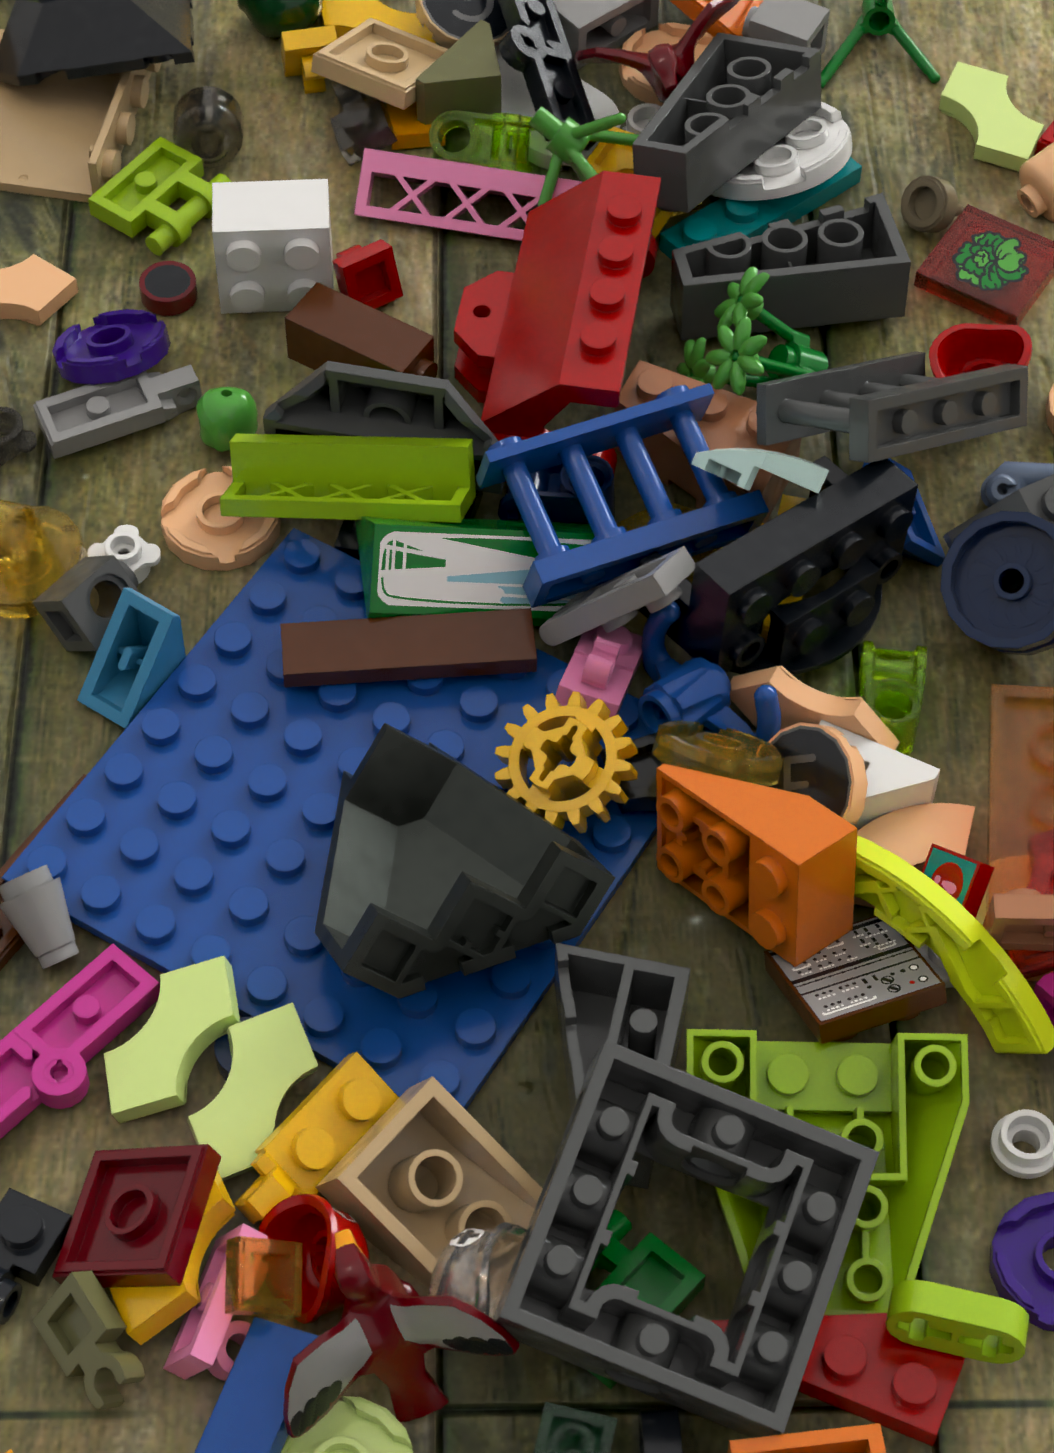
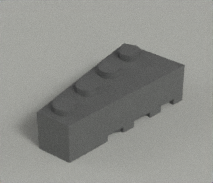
(819, 271)

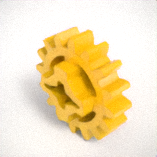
(567, 735)

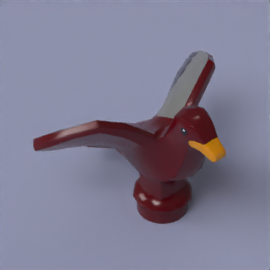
(386, 1334)

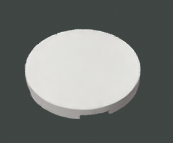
(796, 162)

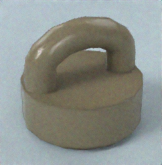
(930, 204)

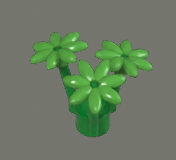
(741, 350)

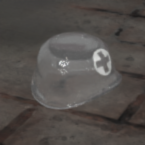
(477, 1265)

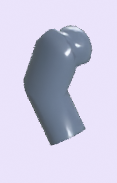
(1011, 477)

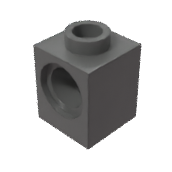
(68, 605)

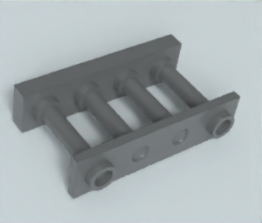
(892, 405)

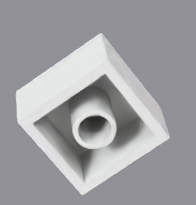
(270, 242)

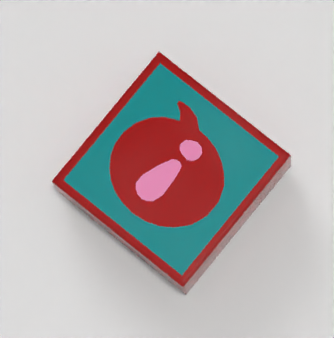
(959, 876)

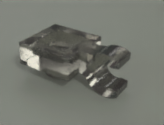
(361, 124)

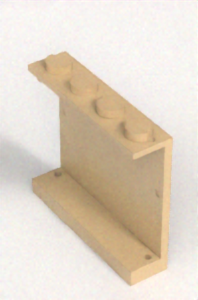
(68, 133)

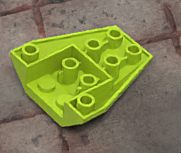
(874, 1094)

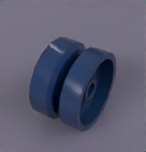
(981, 566)

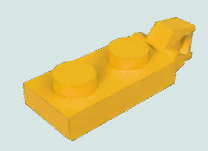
(316, 1135)

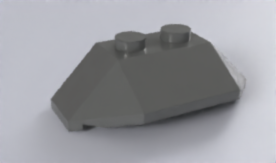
(379, 403)

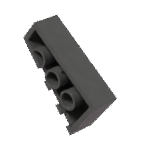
(726, 115)

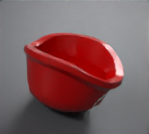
(978, 347)
(314, 1224)

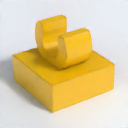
(298, 52)

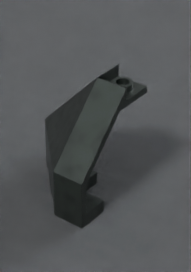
(443, 871)

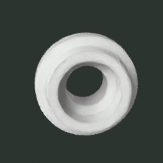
(1028, 1127)

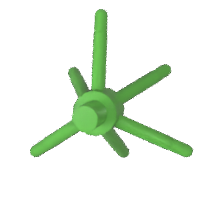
(569, 140)

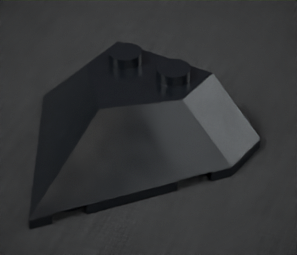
(93, 37)

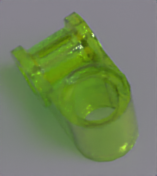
(488, 140)
(894, 688)

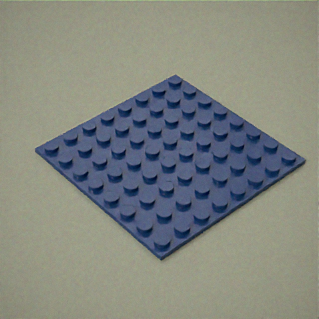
(221, 814)

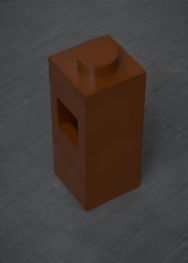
(346, 331)

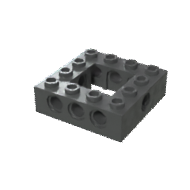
(793, 1168)

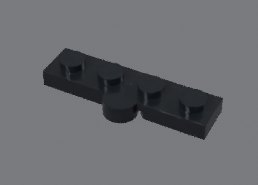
(542, 53)

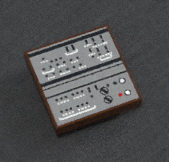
(858, 982)

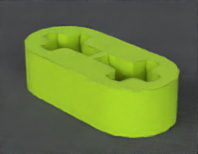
(957, 1321)

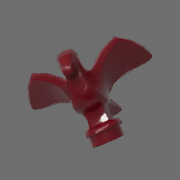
(665, 63)

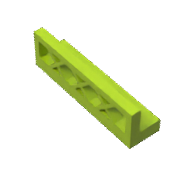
(350, 477)

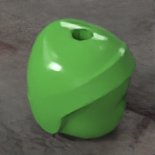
(223, 414)

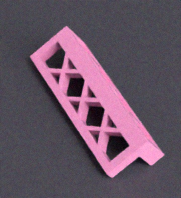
(453, 175)

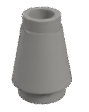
(40, 915)

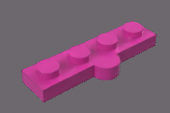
(49, 1049)

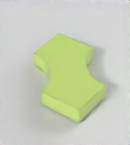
(982, 105)
(266, 1062)
(155, 1064)

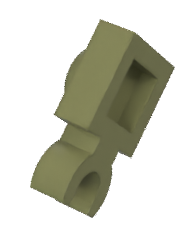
(82, 1335)

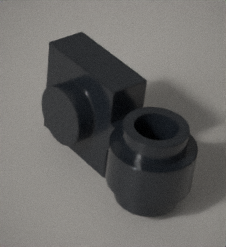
(28, 1245)

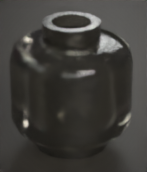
(209, 125)

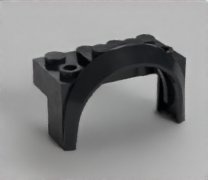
(850, 525)

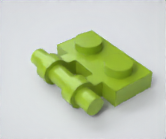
(146, 189)

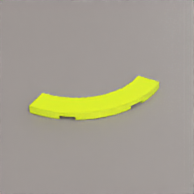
(970, 955)

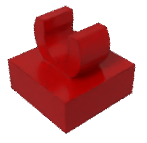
(368, 274)

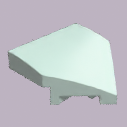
(743, 464)

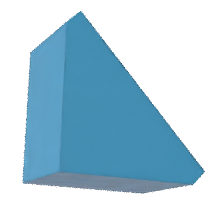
(133, 658)

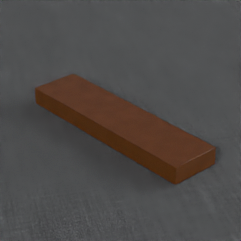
(408, 647)

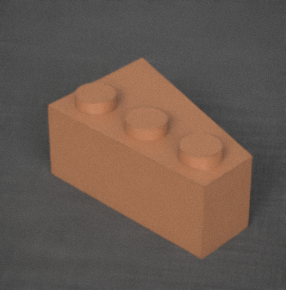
(726, 424)

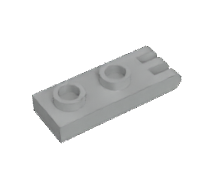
(618, 599)

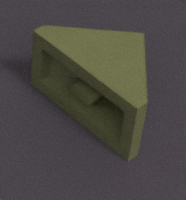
(462, 78)

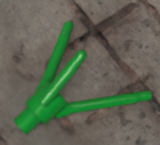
(878, 19)

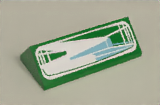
(452, 566)

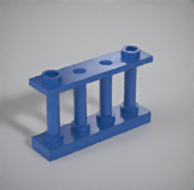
(613, 550)

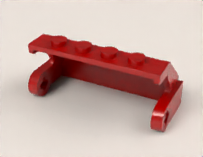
(566, 313)

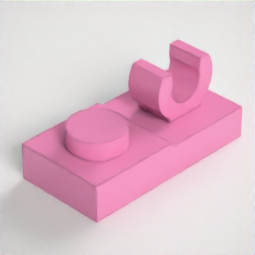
(602, 667)
(206, 1327)

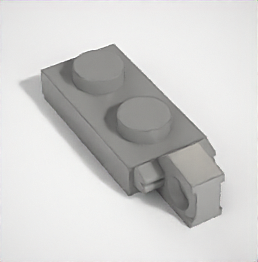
(114, 409)

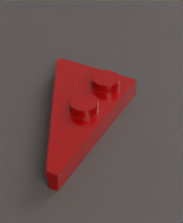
(878, 1376)

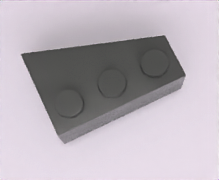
(619, 1001)

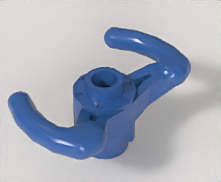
(696, 688)

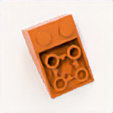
(759, 858)

